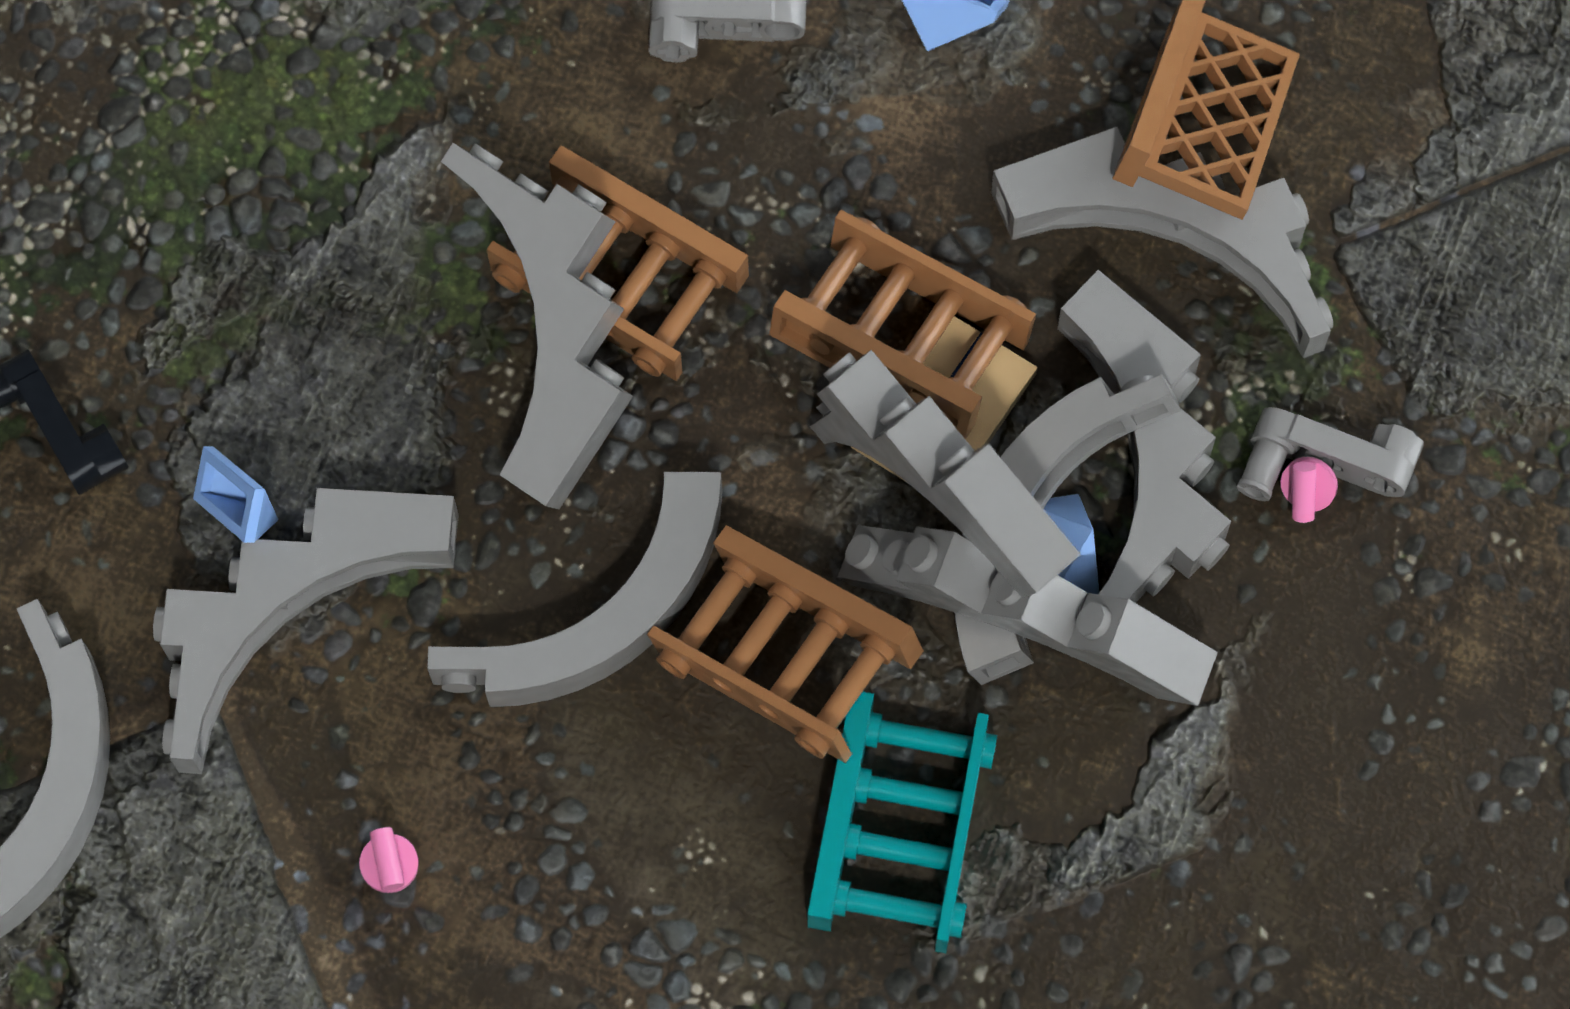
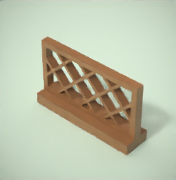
(1162, 102)

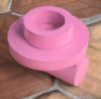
(1308, 486)
(388, 861)

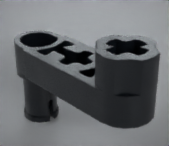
(85, 458)

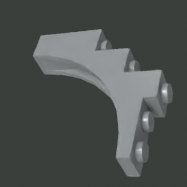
(1076, 190)
(570, 402)
(969, 486)
(1169, 517)
(1091, 627)
(218, 632)

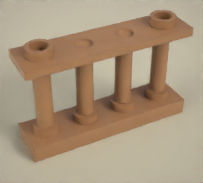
(667, 237)
(814, 332)
(789, 589)

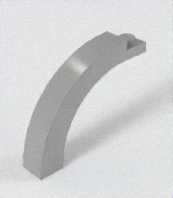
(1041, 461)
(618, 628)
(75, 775)

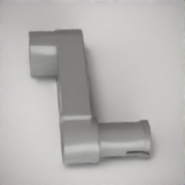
(680, 23)
(1376, 465)

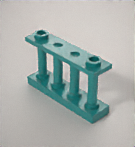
(846, 840)

